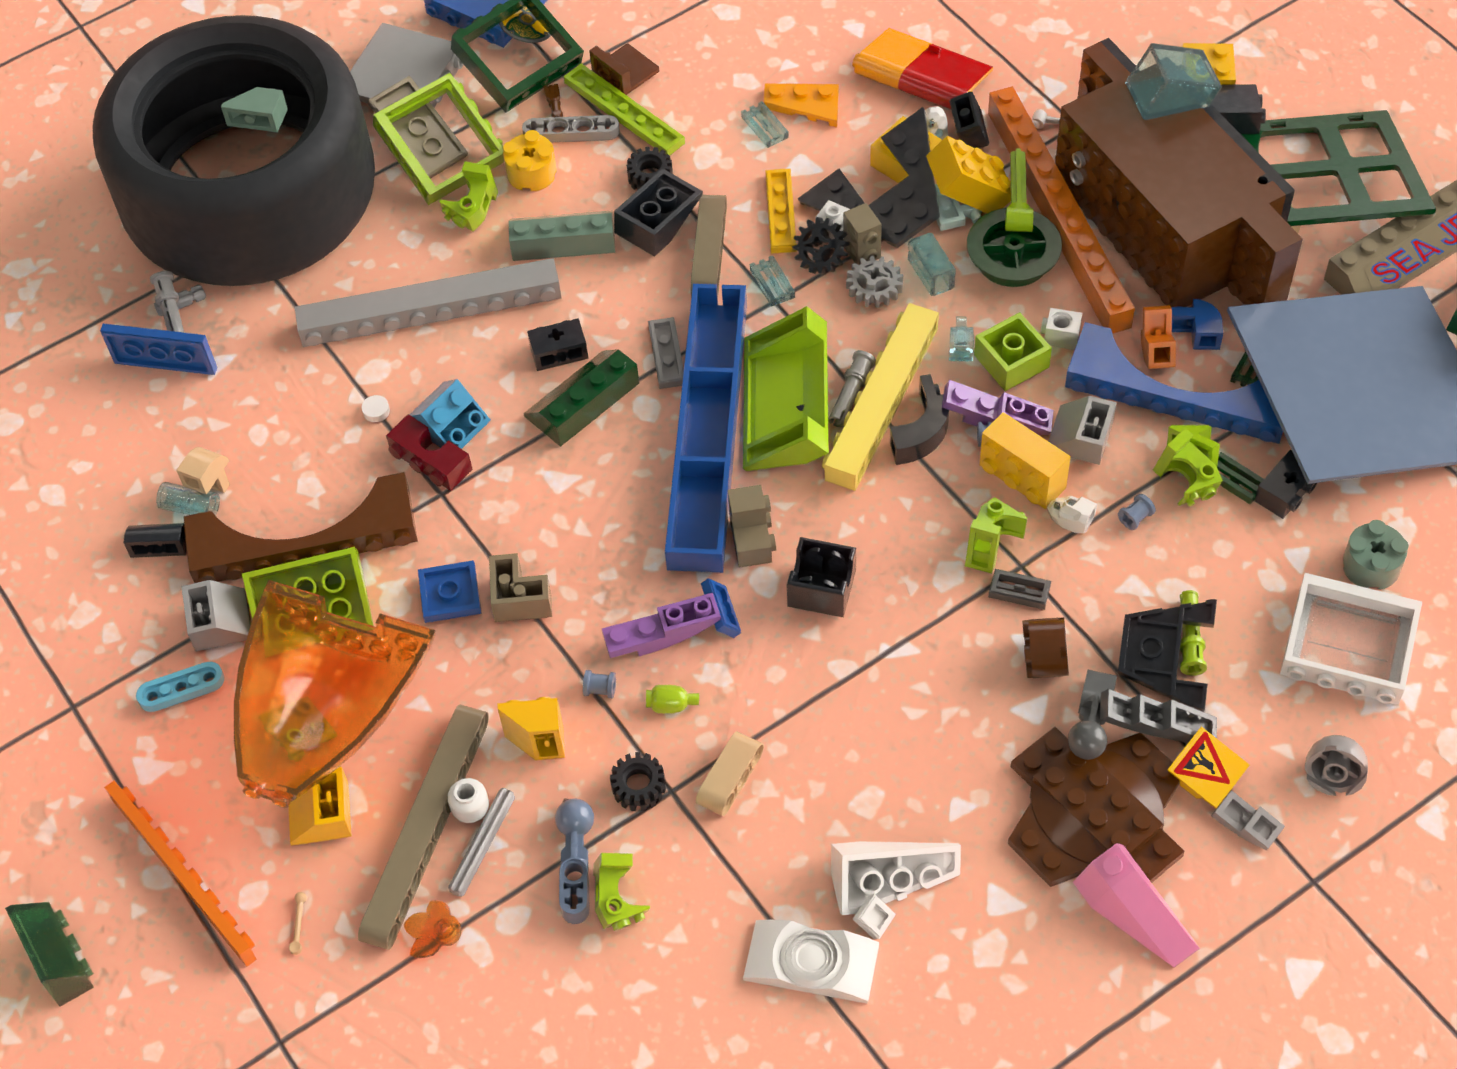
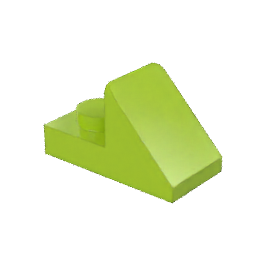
(1200, 440)

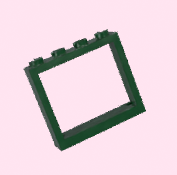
(533, 83)

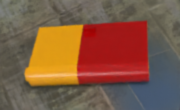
(919, 67)

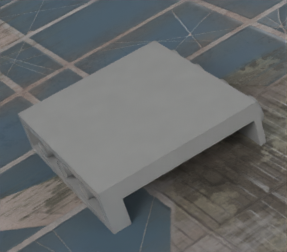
(400, 53)

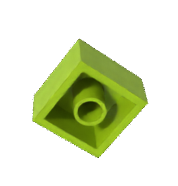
(1012, 351)

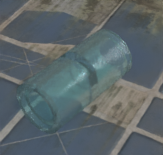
(186, 500)

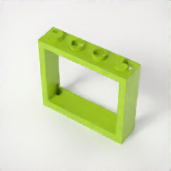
(467, 107)

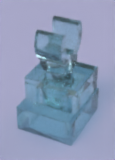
(961, 341)

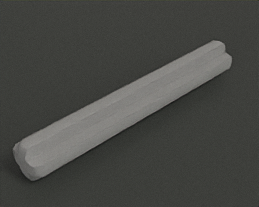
(481, 842)

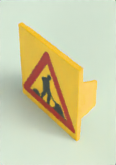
(1208, 768)

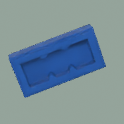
(728, 624)

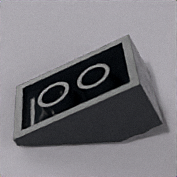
(656, 211)

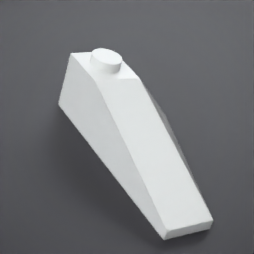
(889, 870)

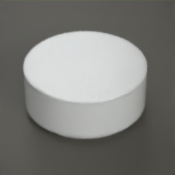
(375, 408)

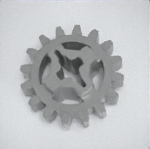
(874, 281)

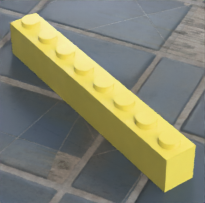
(880, 397)

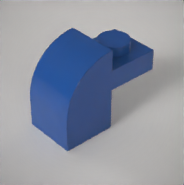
(1202, 322)

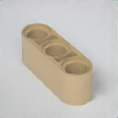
(729, 773)

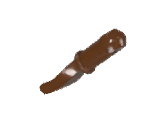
(553, 97)

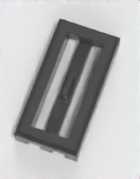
(1019, 593)

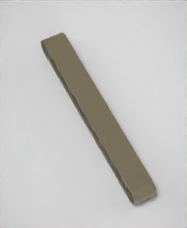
(422, 828)

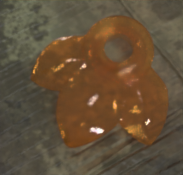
(428, 929)

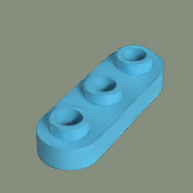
(167, 687)

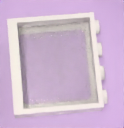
(1351, 639)

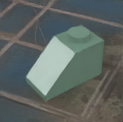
(256, 110)

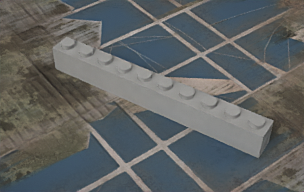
(427, 302)

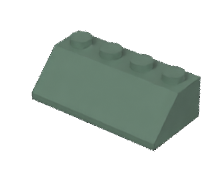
(562, 235)

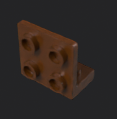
(624, 68)

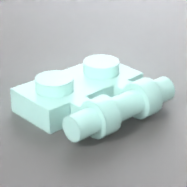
(952, 213)

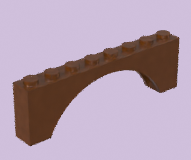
(378, 523)

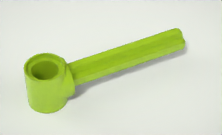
(1018, 214)

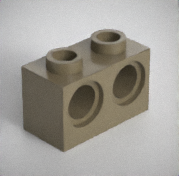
(863, 233)

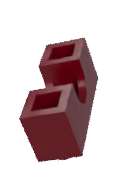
(443, 466)

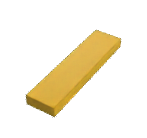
(780, 210)

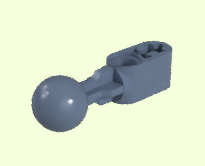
(574, 820)

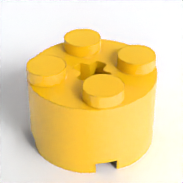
(529, 161)

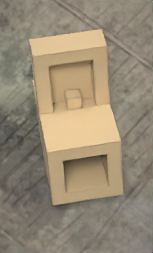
(203, 471)

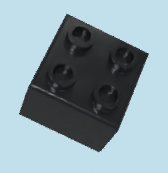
(821, 577)

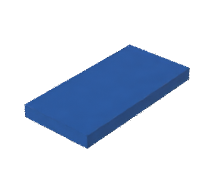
(159, 349)

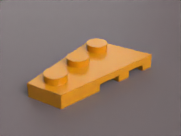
(810, 100)

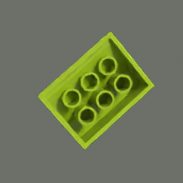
(331, 575)

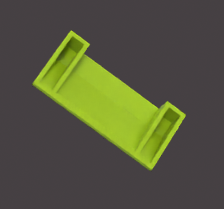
(781, 371)

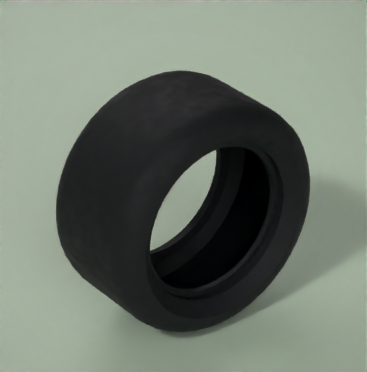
(249, 223)

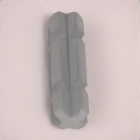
(186, 298)

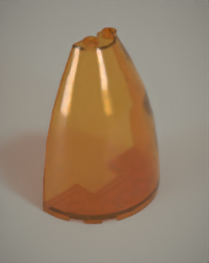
(314, 689)

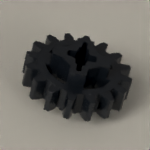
(819, 233)

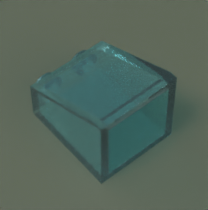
(1172, 81)

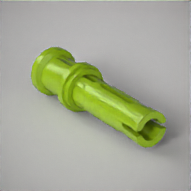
(1192, 643)

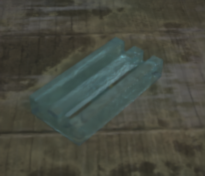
(761, 112)
(764, 266)

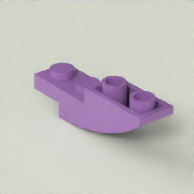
(985, 408)
(658, 631)

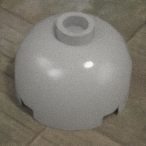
(1336, 765)

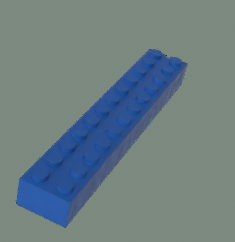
(706, 430)

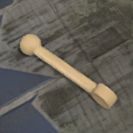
(295, 947)

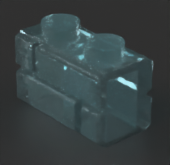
(931, 264)

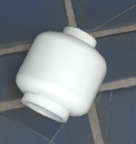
(468, 800)

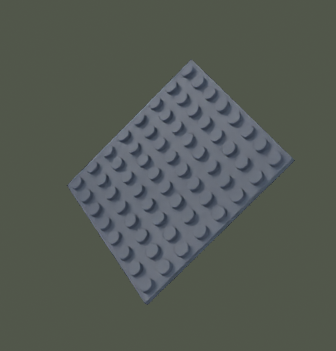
(1356, 380)

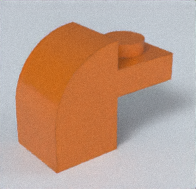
(1157, 338)

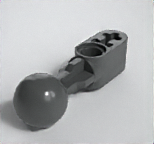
(1088, 738)

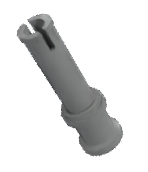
(167, 299)
(855, 379)

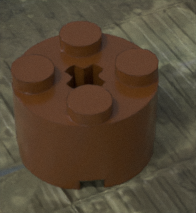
(1045, 647)

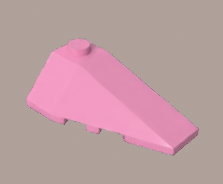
(1128, 899)

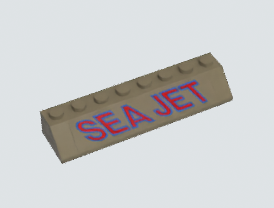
(1398, 249)

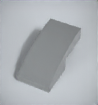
(1250, 824)

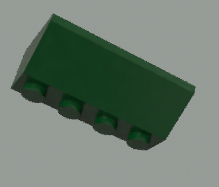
(584, 396)

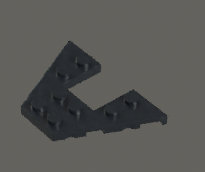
(906, 206)

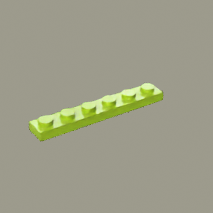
(625, 109)

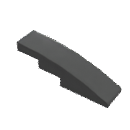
(1154, 718)

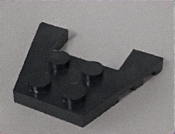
(1152, 650)

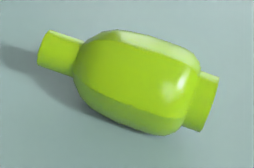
(670, 699)

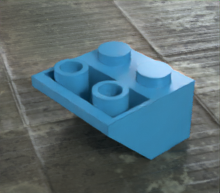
(451, 414)

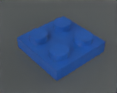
(449, 591)

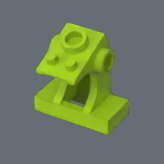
(482, 191)
(1197, 468)
(992, 521)
(607, 872)

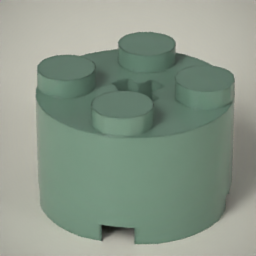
(1375, 555)

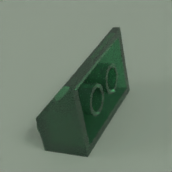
(52, 950)

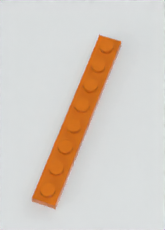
(188, 879)

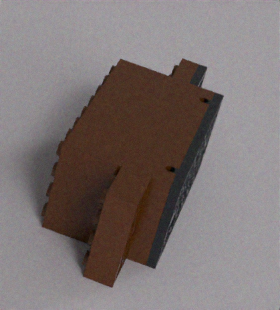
(1176, 191)

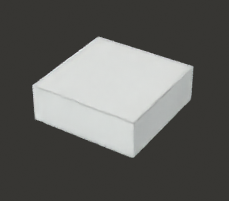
(874, 916)

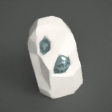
(937, 122)
(1072, 513)

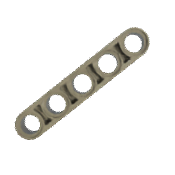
(709, 240)

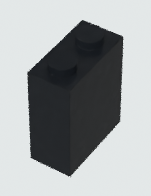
(1241, 107)

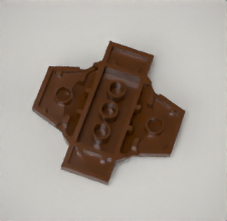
(1092, 804)

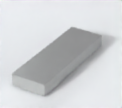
(666, 352)

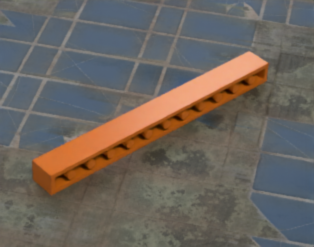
(1060, 207)

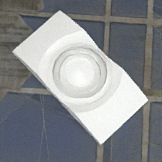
(811, 960)

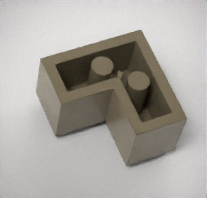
(749, 525)
(514, 595)

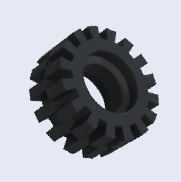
(645, 160)
(638, 766)

